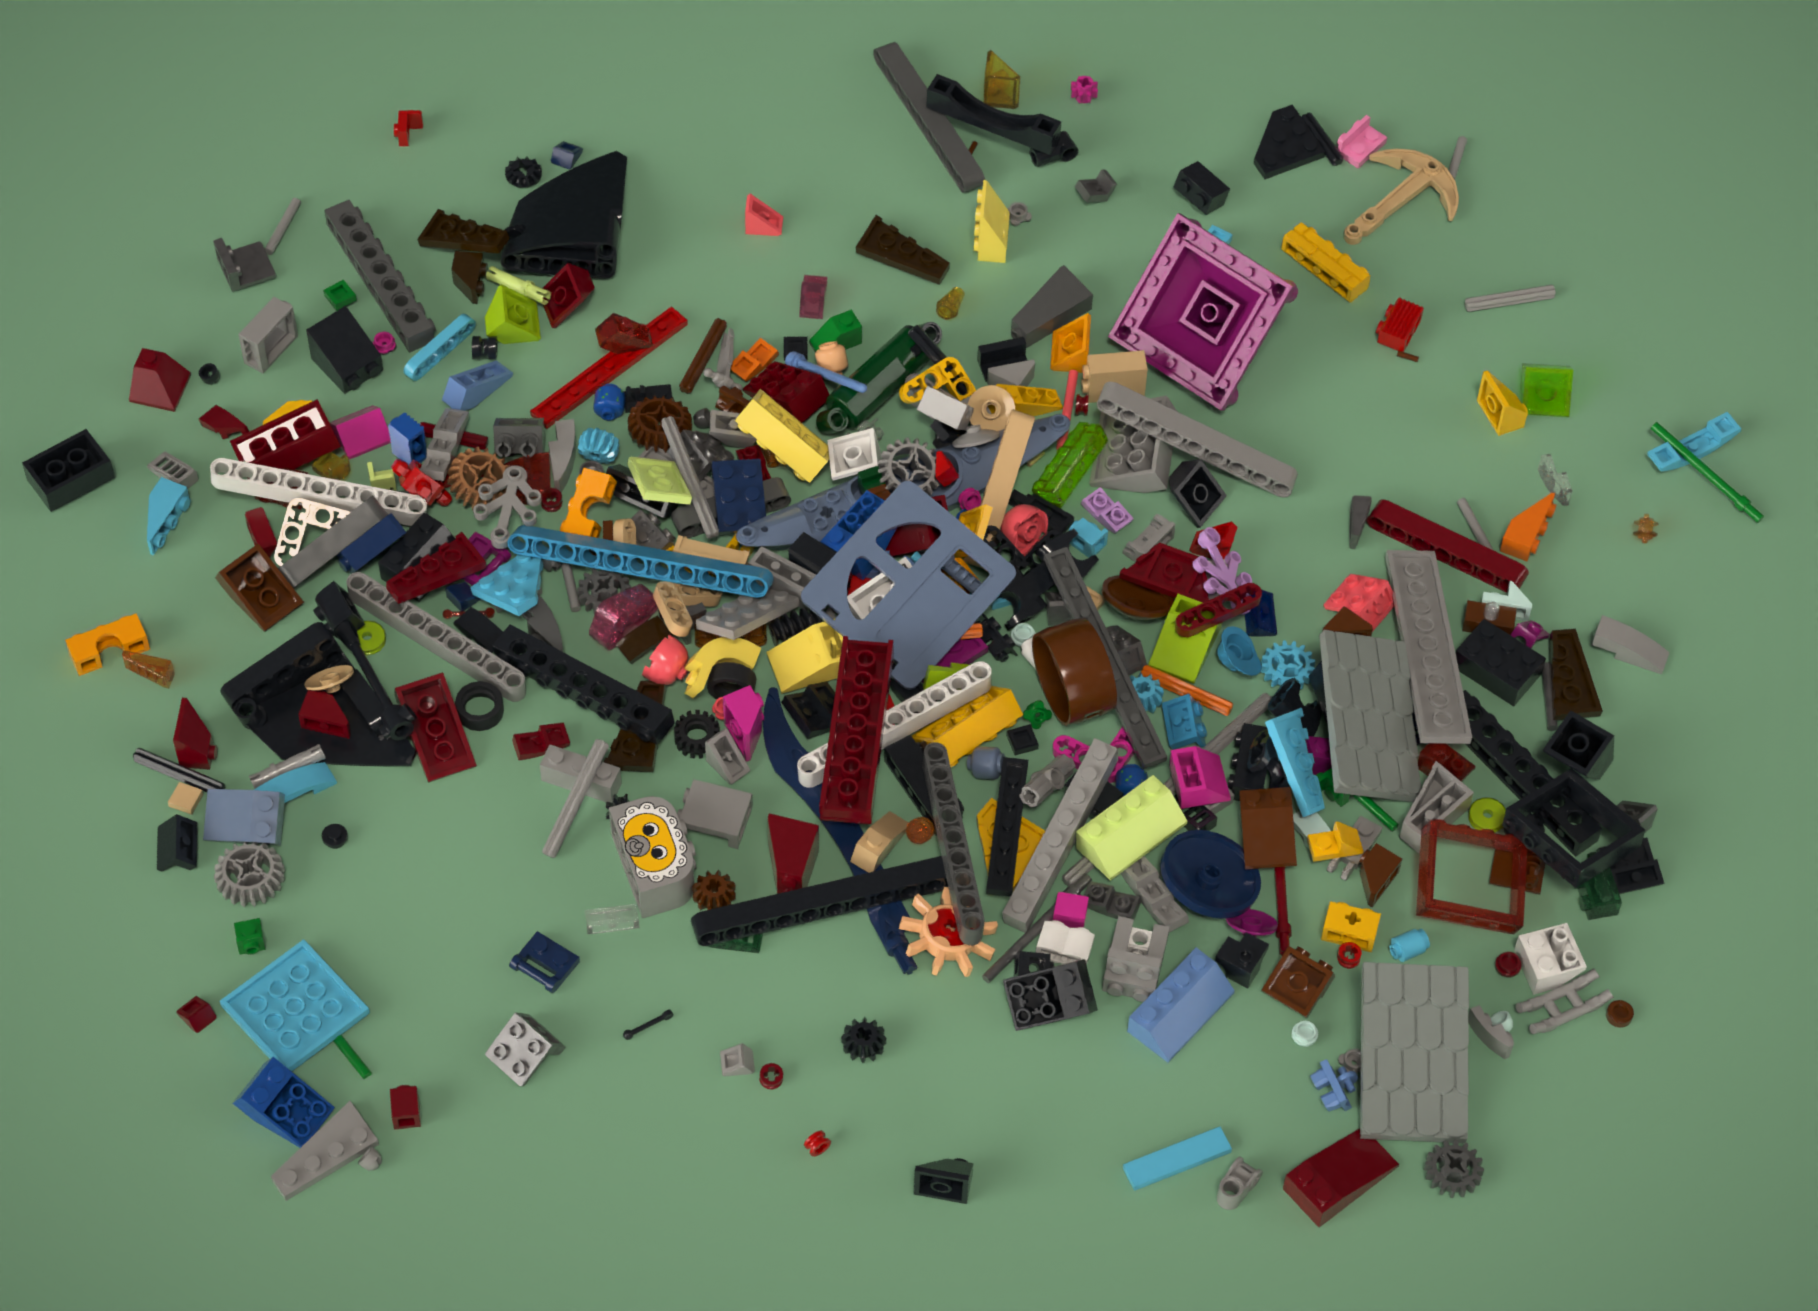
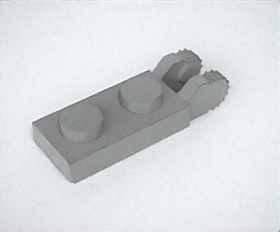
(1368, 834)

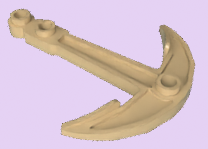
(1426, 172)

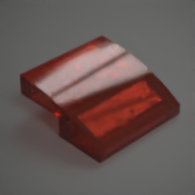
(537, 474)

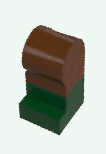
(870, 480)

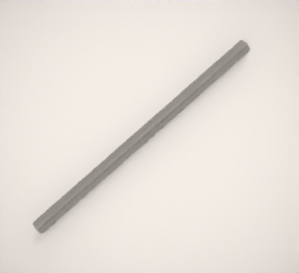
(1215, 746)

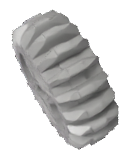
(899, 468)
(252, 881)

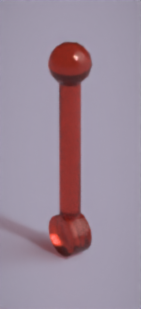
(447, 614)

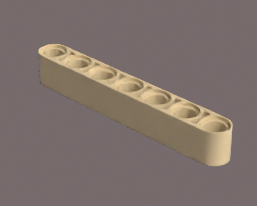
(1005, 469)

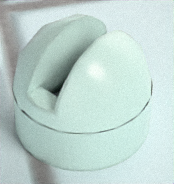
(1503, 1018)

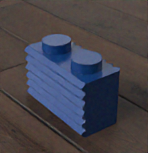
(407, 439)

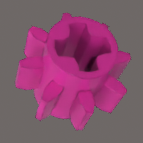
(1084, 89)

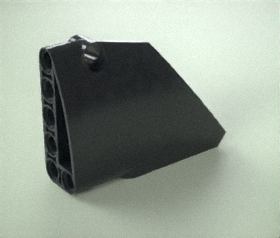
(570, 221)
(277, 690)

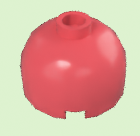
(1024, 526)
(667, 662)

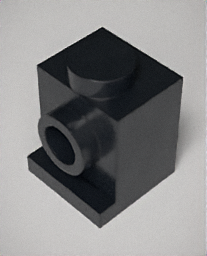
(1025, 959)

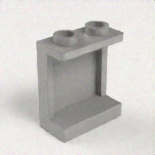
(716, 811)

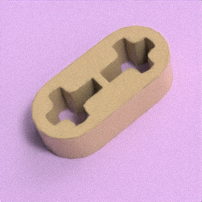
(624, 531)

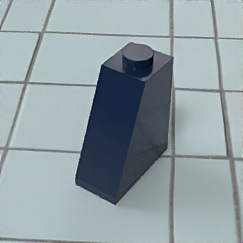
(370, 544)

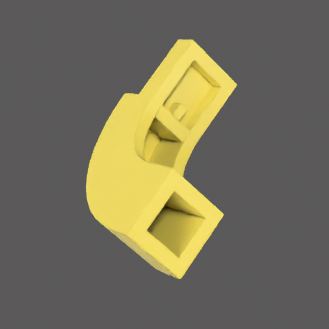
(716, 652)

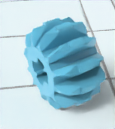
(598, 445)
(1148, 691)

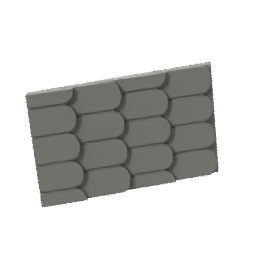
(1368, 715)
(1414, 1052)

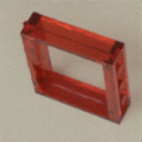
(1465, 914)

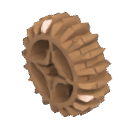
(469, 468)

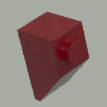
(323, 714)

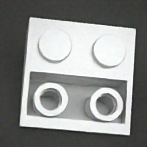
(1549, 957)

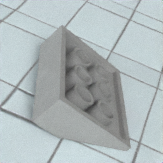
(1132, 457)

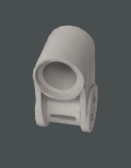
(1240, 1180)

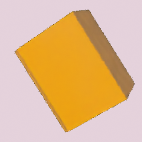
(1071, 345)

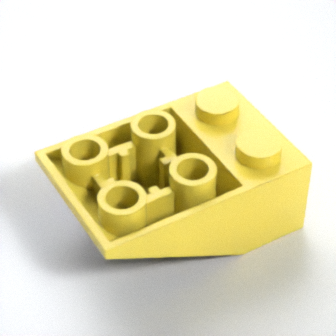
(991, 226)
(807, 657)

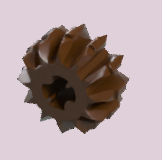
(713, 891)

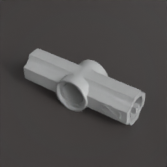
(1047, 780)

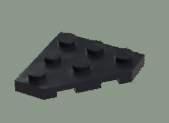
(1286, 144)

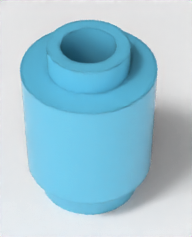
(1409, 945)

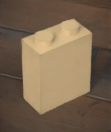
(1122, 367)

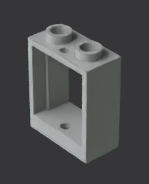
(268, 334)

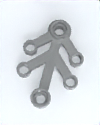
(507, 502)

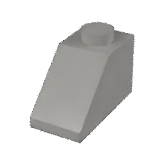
(726, 430)

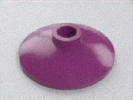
(1254, 923)

